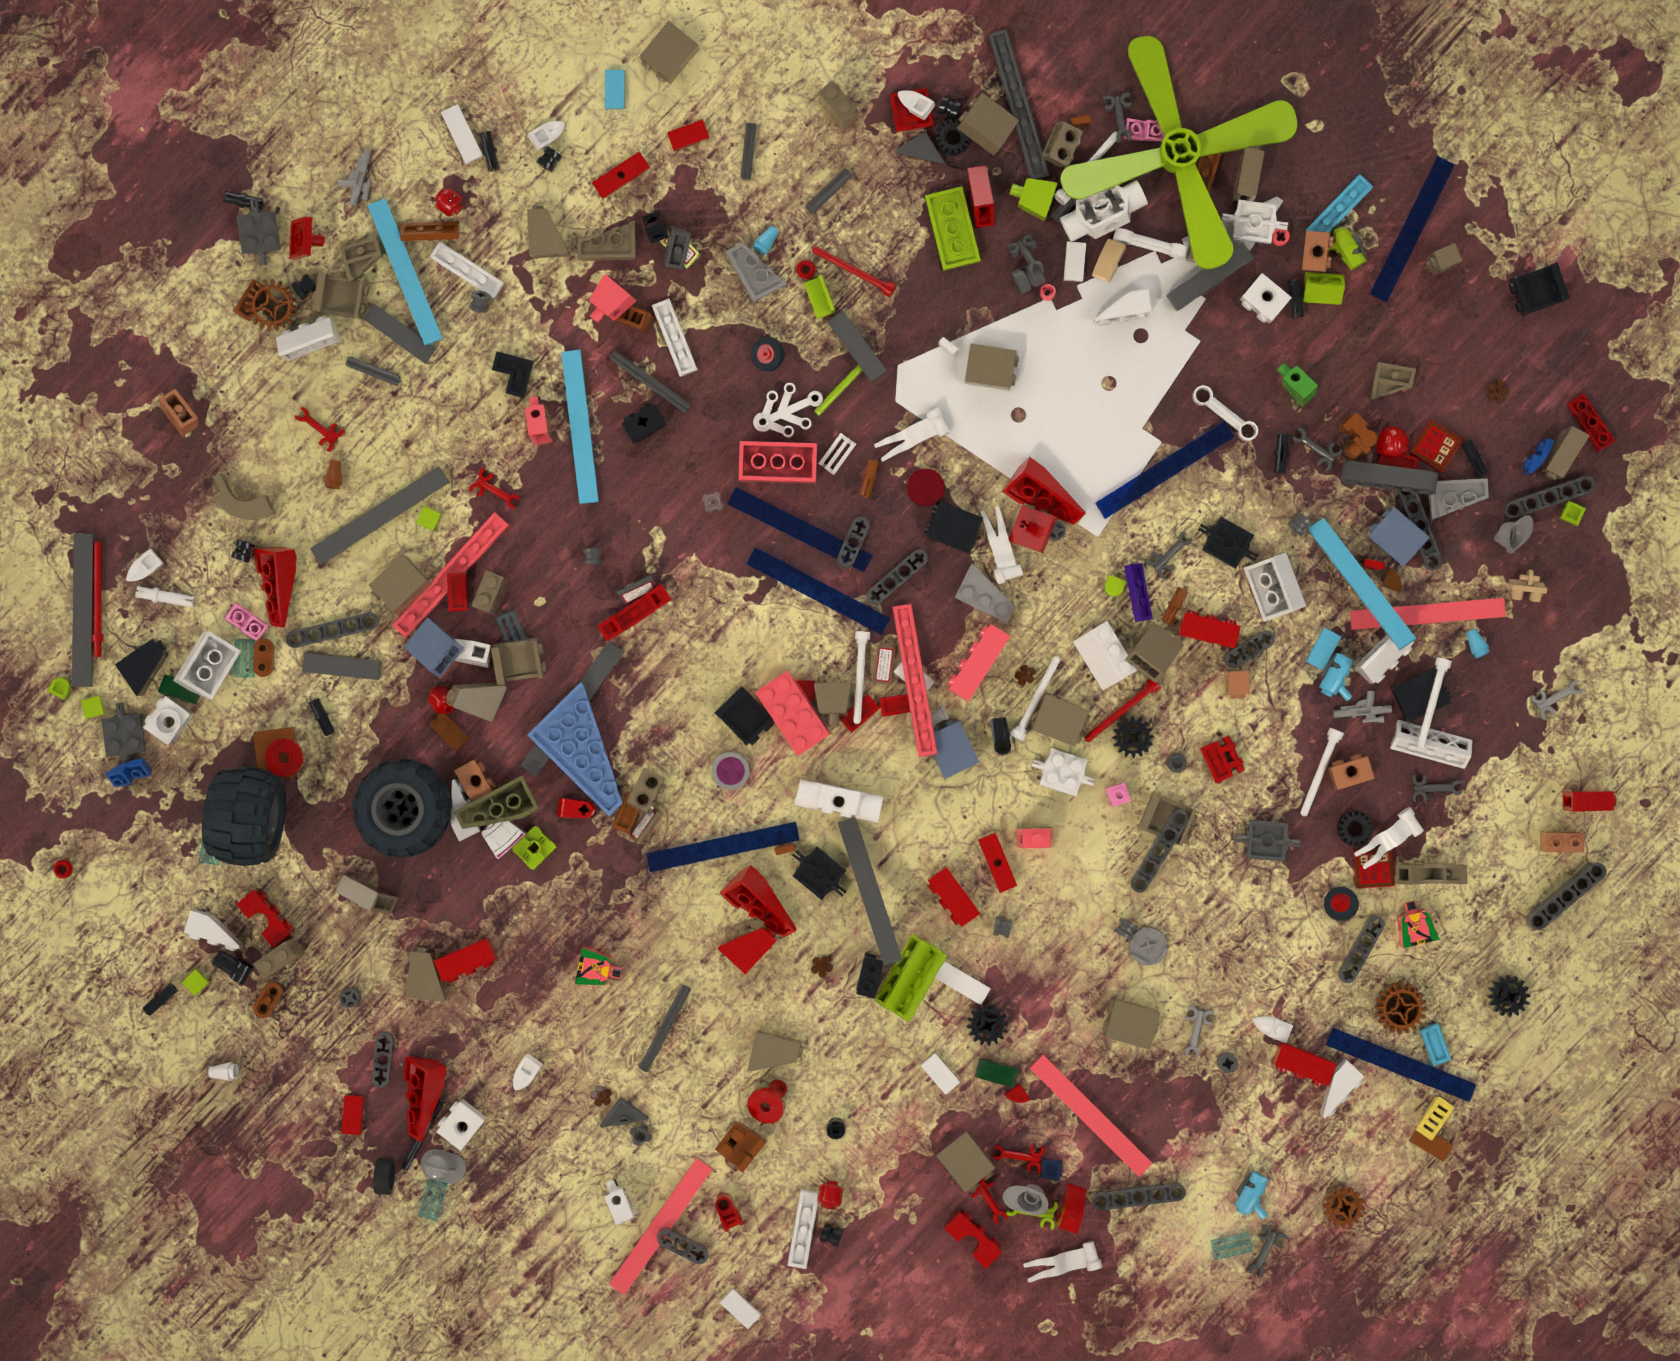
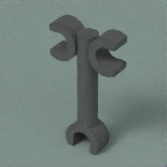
(1119, 104)
(1024, 247)
(1328, 456)
(1159, 564)
(1421, 787)
(1270, 1237)

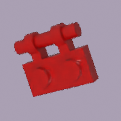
(1216, 761)

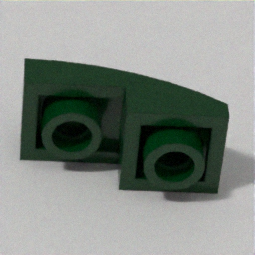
(173, 689)
(997, 1072)

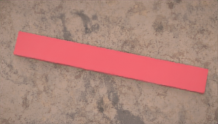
(460, 562)
(1435, 613)
(915, 680)
(1090, 1115)
(664, 1219)

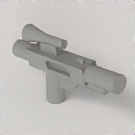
(357, 178)
(1366, 708)

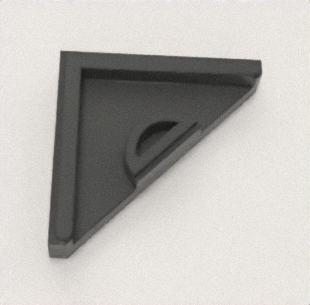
(921, 148)
(623, 1113)

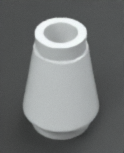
(226, 1071)

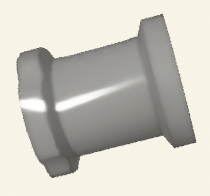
(939, 716)

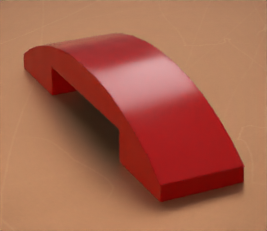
(634, 613)

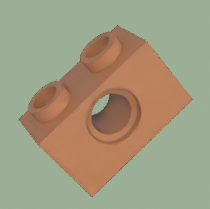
(1314, 239)
(178, 412)
(1237, 684)
(1362, 773)
(466, 774)
(1561, 842)

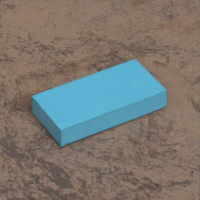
(614, 89)
(1323, 649)
(1435, 1044)

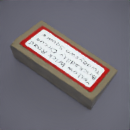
(884, 664)
(644, 826)

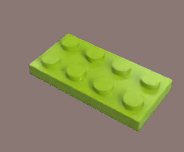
(952, 228)

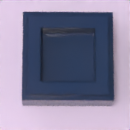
(1051, 1169)

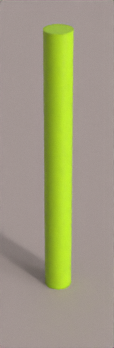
(838, 390)

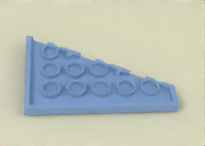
(575, 745)

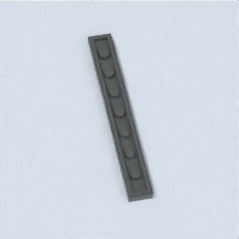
(1018, 104)
(379, 515)
(83, 610)
(592, 681)
(870, 892)

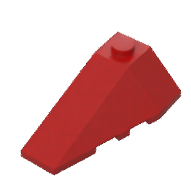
(1040, 489)
(278, 574)
(755, 896)
(425, 1086)

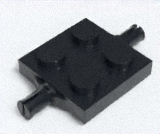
(1227, 542)
(819, 873)

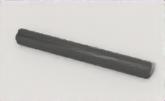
(649, 381)
(664, 1028)

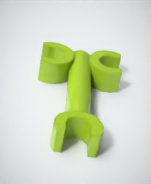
(1048, 1216)

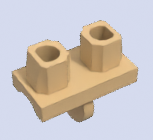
(1527, 583)

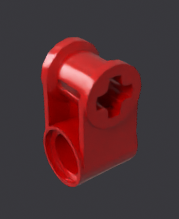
(572, 808)
(728, 1215)

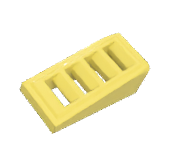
(1448, 1108)

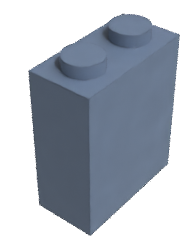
(1398, 535)
(433, 647)
(953, 749)

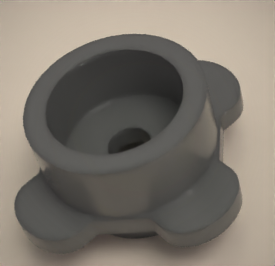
(642, 1129)

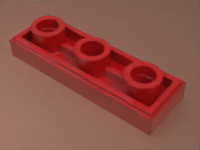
(631, 168)
(1583, 412)
(1002, 874)

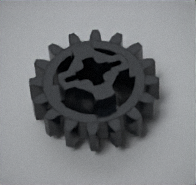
(1139, 743)
(1516, 993)
(983, 1017)

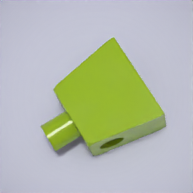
(1035, 196)

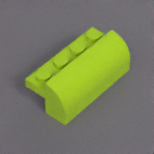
(911, 978)

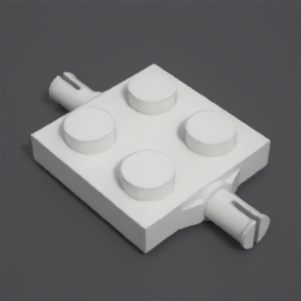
(1254, 221)
(1063, 772)

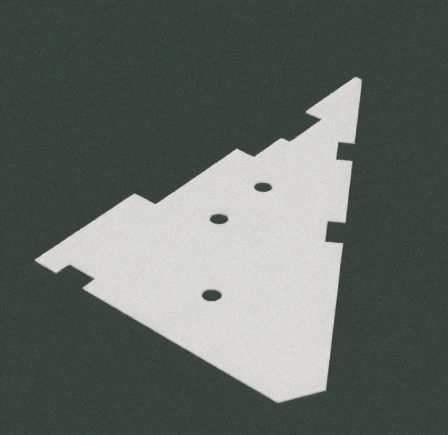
(1071, 424)

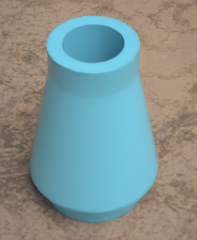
(765, 241)
(1477, 644)

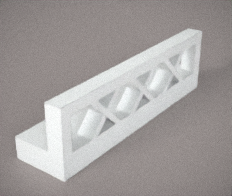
(1433, 748)

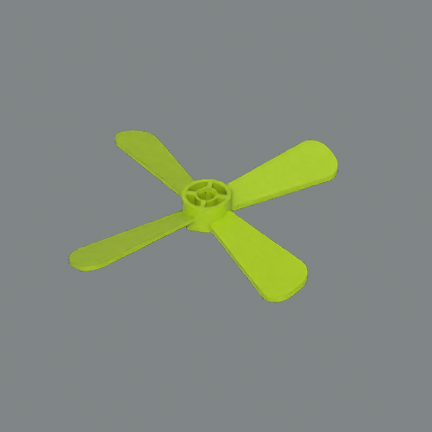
(1205, 230)

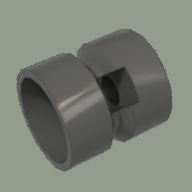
(1024, 281)

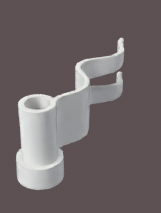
(916, 433)
(1001, 550)
(1393, 836)
(1067, 1262)

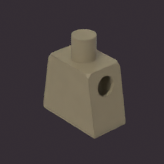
(833, 700)

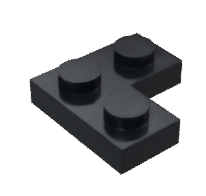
(519, 371)

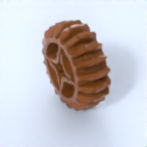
(287, 301)
(1407, 1007)

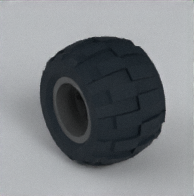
(243, 816)
(374, 817)

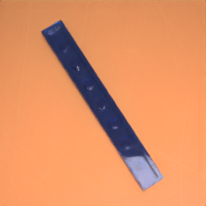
(1411, 229)
(1164, 470)
(794, 527)
(818, 591)
(722, 846)
(1400, 1064)

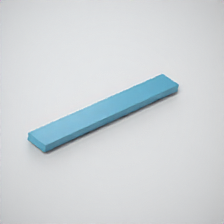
(405, 272)
(580, 426)
(1361, 584)

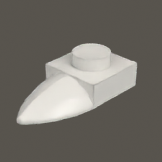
(916, 103)
(546, 134)
(144, 566)
(1273, 1027)
(526, 1072)

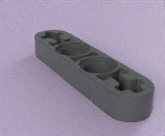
(897, 577)
(1363, 950)

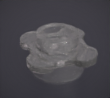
(715, 497)

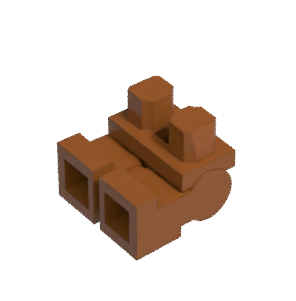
(1360, 436)
(740, 1145)

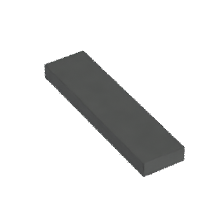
(399, 333)
(857, 346)
(341, 666)

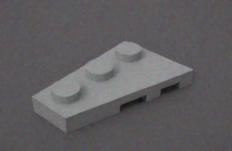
(753, 273)
(1456, 494)
(983, 595)

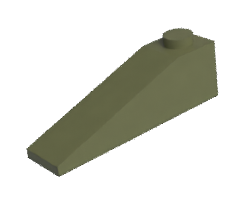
(504, 804)

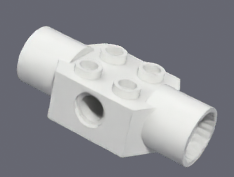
(1104, 211)
(822, 795)

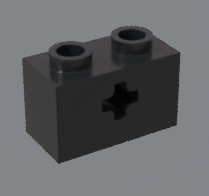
(654, 423)

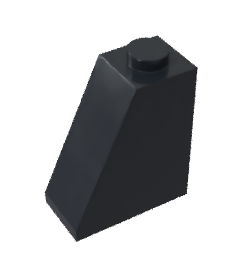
(142, 665)

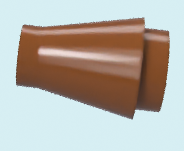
(333, 476)

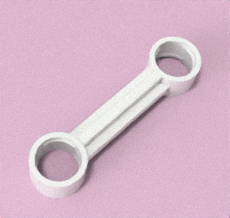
(1172, 249)
(1225, 413)

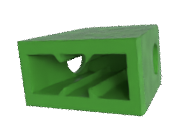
(1303, 389)

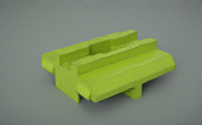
(523, 845)

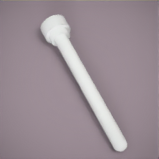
(1060, 195)
(862, 639)
(1442, 666)
(1019, 731)
(1334, 737)

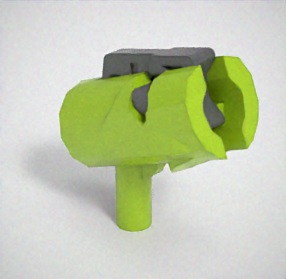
(1349, 247)

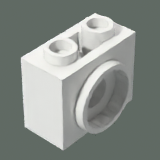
(1265, 310)
(157, 722)
(450, 1128)

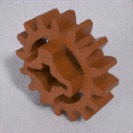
(1351, 1204)

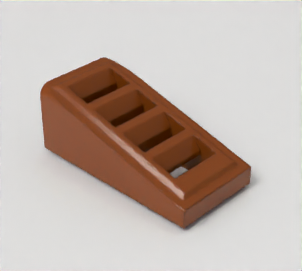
(641, 322)

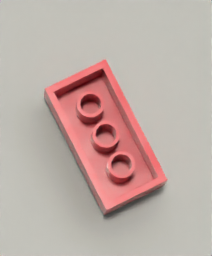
(777, 462)
(978, 663)
(793, 712)

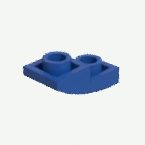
(1534, 461)
(125, 773)

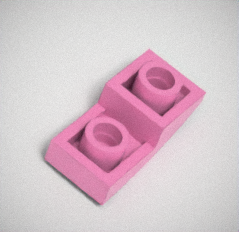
(1144, 130)
(246, 621)

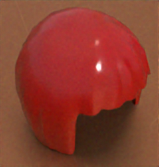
(1392, 442)

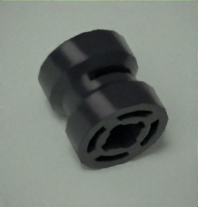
(949, 107)
(549, 159)
(303, 287)
(245, 547)
(838, 1127)
(831, 1234)

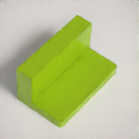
(1323, 288)
(819, 297)

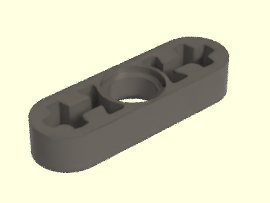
(853, 528)
(1258, 637)
(386, 1074)
(697, 1247)

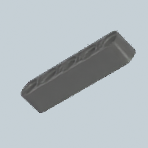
(1208, 279)
(1389, 477)
(1575, 893)

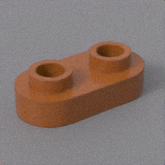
(265, 657)
(269, 999)

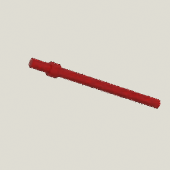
(97, 637)

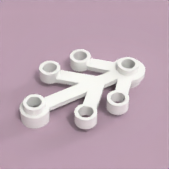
(785, 412)

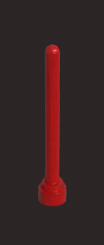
(886, 287)
(1150, 687)

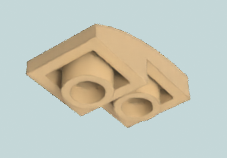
(1108, 260)

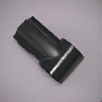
(1000, 733)
(237, 969)

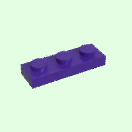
(1138, 592)

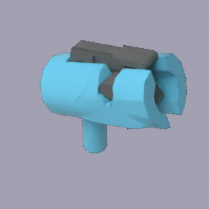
(1334, 675)
(1249, 1193)

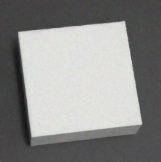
(948, 346)

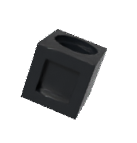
(655, 227)

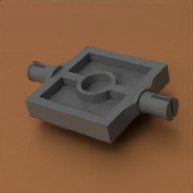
(258, 232)
(123, 734)
(1267, 840)

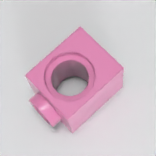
(1118, 794)

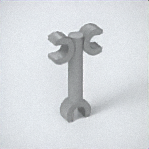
(1543, 703)
(1198, 1016)

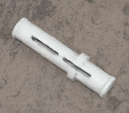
(164, 596)

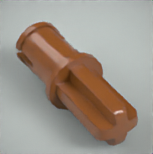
(869, 478)
(1174, 605)

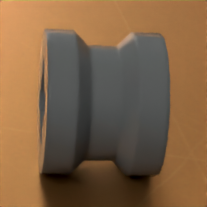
(480, 301)
(1299, 524)
(1058, 531)
(592, 556)
(1002, 927)
(1125, 928)
(348, 1000)
(1227, 1058)

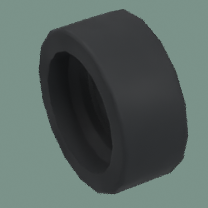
(384, 1176)

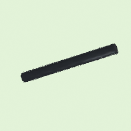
(416, 1146)

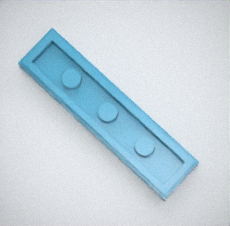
(1341, 205)

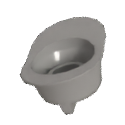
(1514, 534)
(443, 1166)
(1026, 1199)

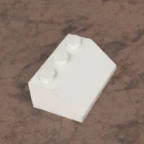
(307, 338)
(1275, 587)
(1104, 655)
(1380, 659)
(207, 665)

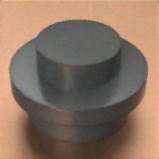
(1176, 763)

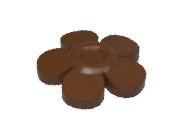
(1497, 391)
(1025, 675)
(821, 966)
(601, 1096)

